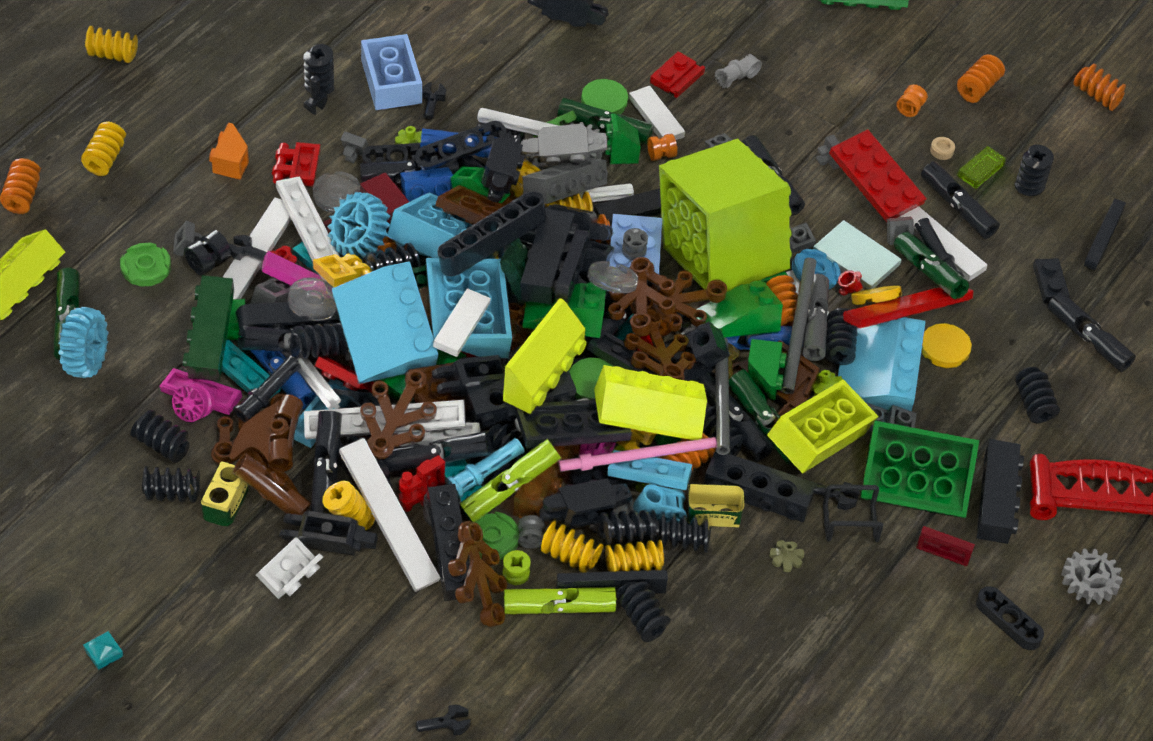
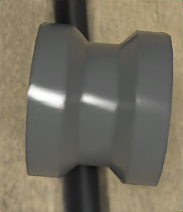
(634, 243)
(531, 532)

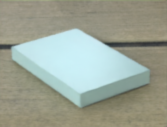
(859, 253)

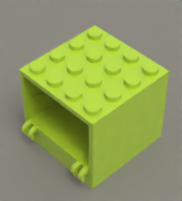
(725, 215)

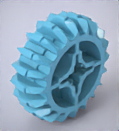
(360, 210)
(83, 342)

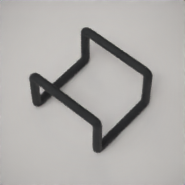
(876, 525)

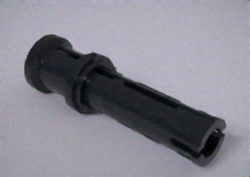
(934, 244)
(260, 397)

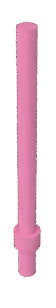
(586, 461)

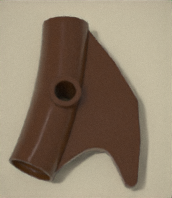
(271, 433)
(270, 484)

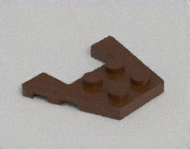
(805, 381)

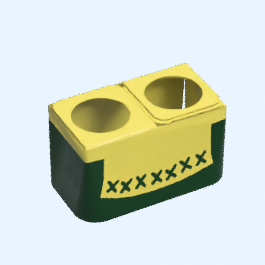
(706, 495)
(224, 513)

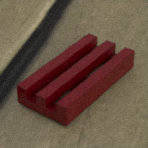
(945, 546)

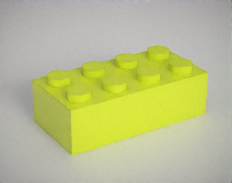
(822, 426)

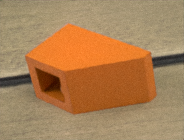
(230, 154)

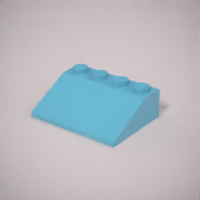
(426, 226)
(486, 277)
(385, 323)
(886, 363)

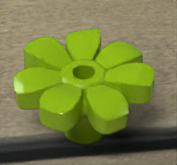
(408, 136)
(824, 381)

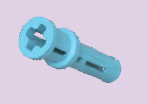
(476, 473)

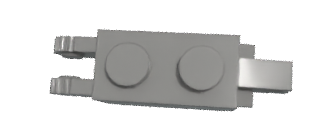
(564, 143)

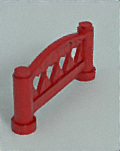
(1050, 493)

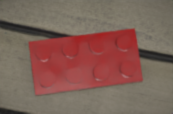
(877, 175)

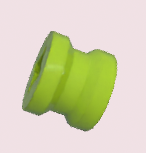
(516, 575)

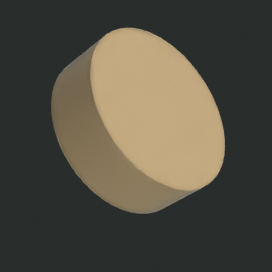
(942, 148)

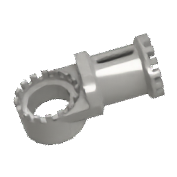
(737, 69)

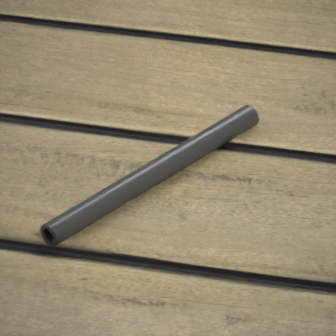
(798, 327)
(722, 406)

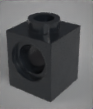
(708, 344)

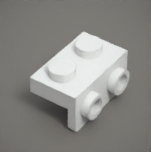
(288, 567)

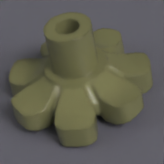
(787, 555)

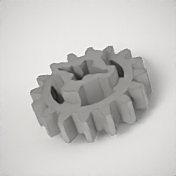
(1091, 576)

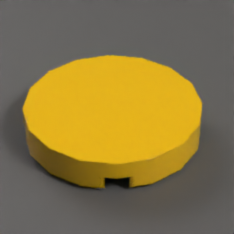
(876, 295)
(946, 345)

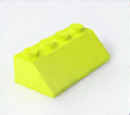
(24, 267)
(543, 358)
(650, 403)

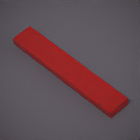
(902, 307)

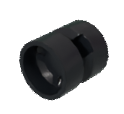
(206, 253)

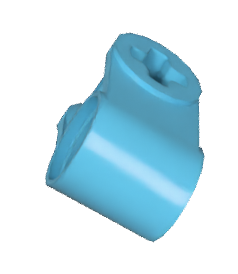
(661, 500)

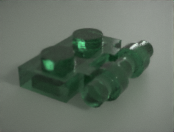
(513, 265)

